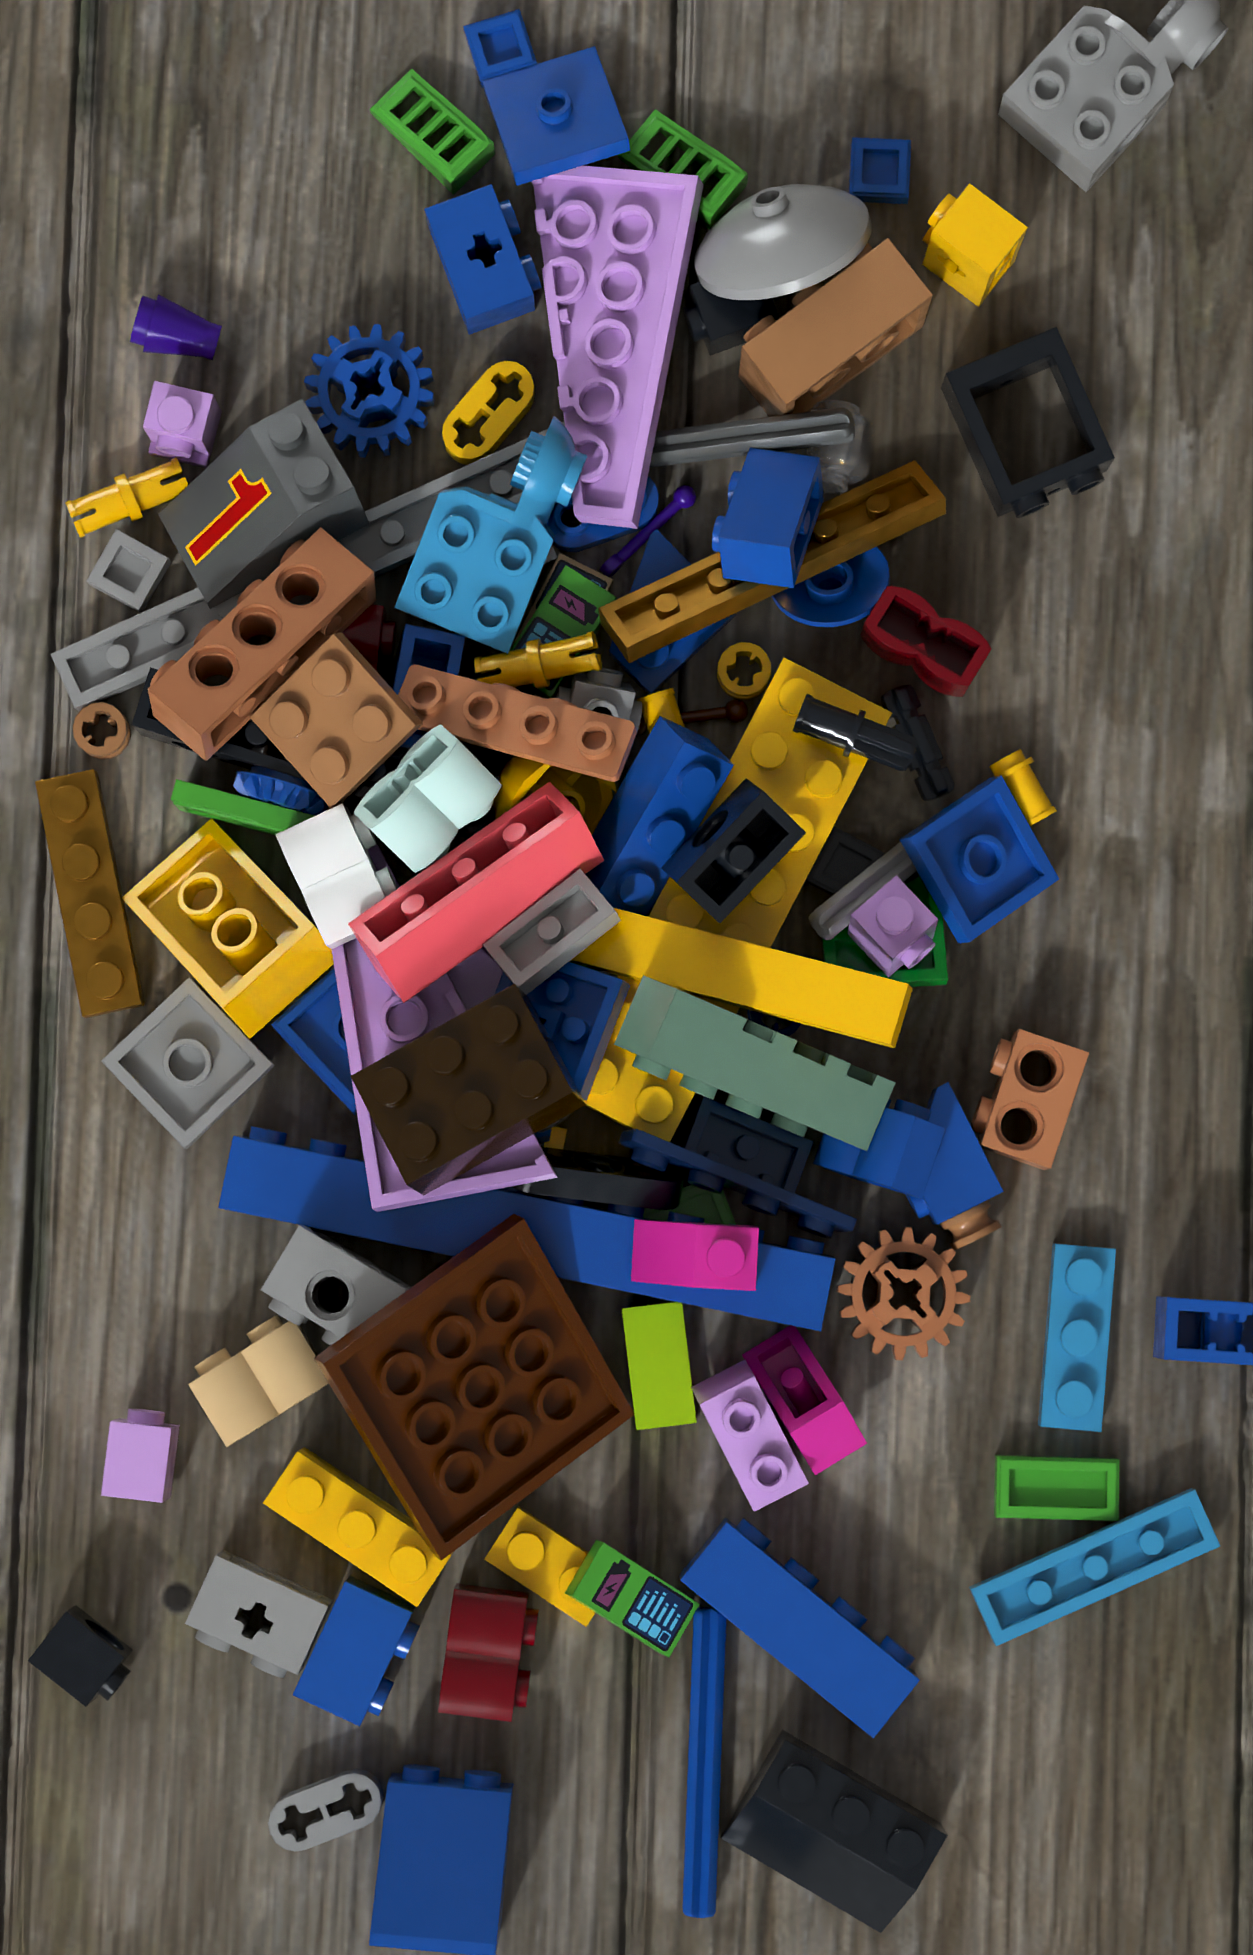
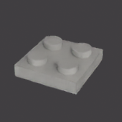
(188, 1063)

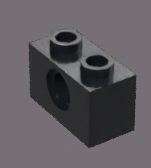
(733, 850)

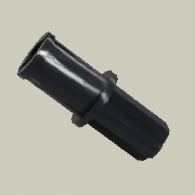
(855, 734)

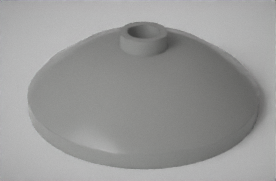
(782, 241)

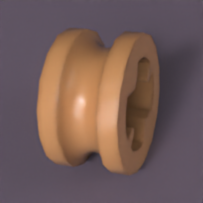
(90, 716)
(970, 1225)

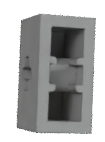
(240, 1585)

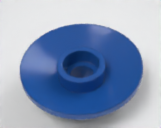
(839, 593)

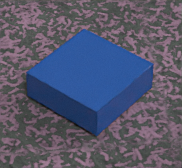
(499, 45)
(880, 170)

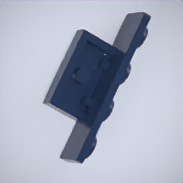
(743, 1155)

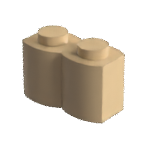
(259, 1381)

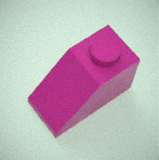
(695, 1254)
(804, 1399)

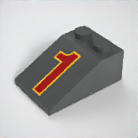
(258, 501)

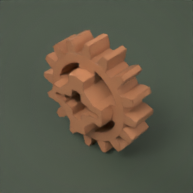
(923, 1274)

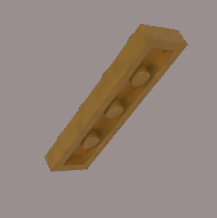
(89, 893)

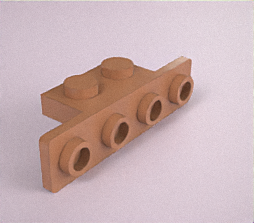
(519, 722)

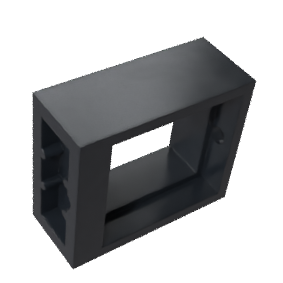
(1004, 368)

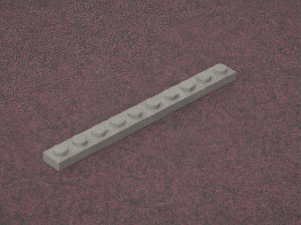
(125, 652)

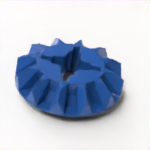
(279, 790)

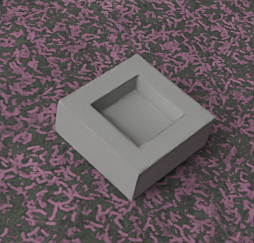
(129, 571)

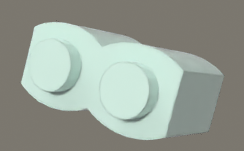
(428, 799)

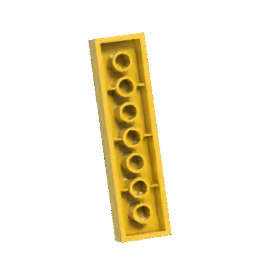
(812, 786)

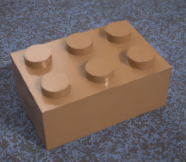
(834, 331)

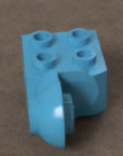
(488, 552)

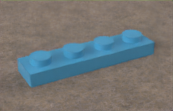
(1094, 1566)

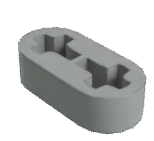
(320, 1796)

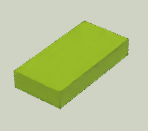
(659, 1365)

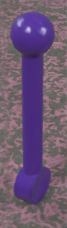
(683, 497)

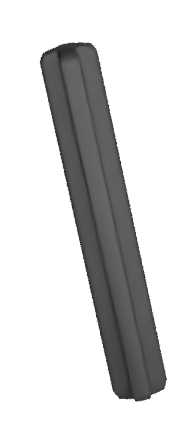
(765, 433)

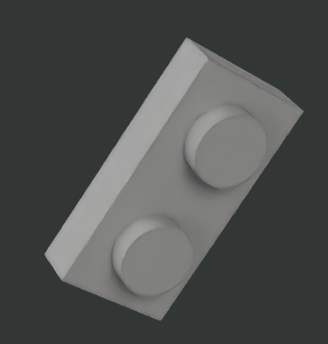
(552, 932)

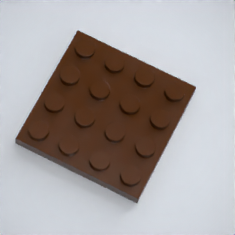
(475, 1386)

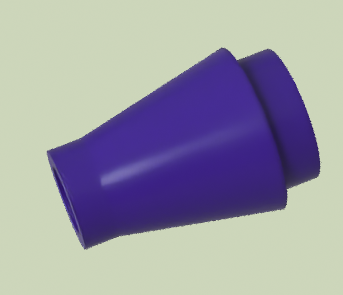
(173, 330)

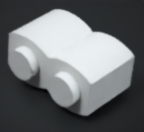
(335, 870)

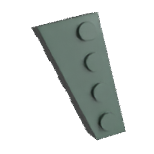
(752, 1065)

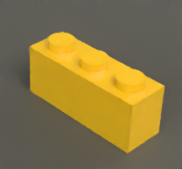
(355, 1525)

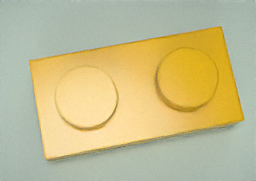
(540, 1561)

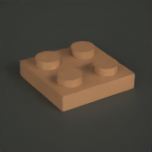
(336, 720)

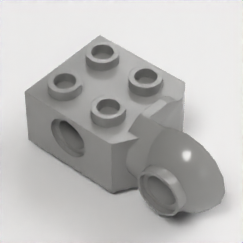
(1106, 83)
(305, 1268)

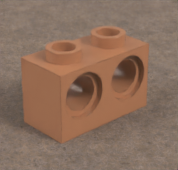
(1044, 1105)

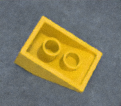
(230, 928)

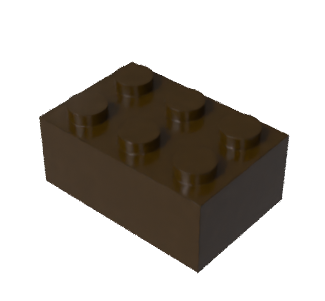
(467, 1090)

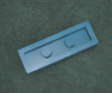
(1076, 1337)

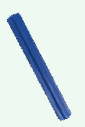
(704, 1763)

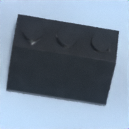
(834, 1832)

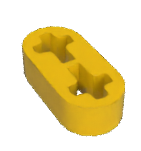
(477, 404)

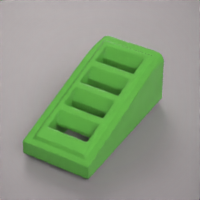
(463, 164)
(731, 176)

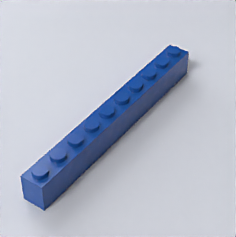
(580, 1241)

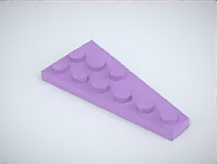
(613, 296)
(381, 1023)

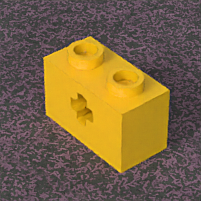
(972, 243)

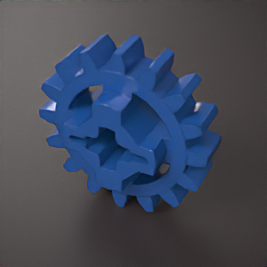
(348, 376)

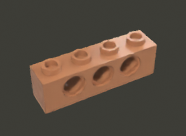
(213, 714)

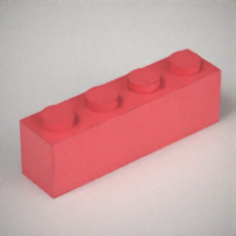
(475, 891)

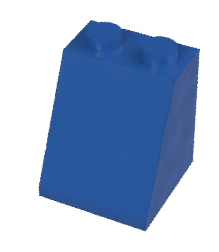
(442, 1862)

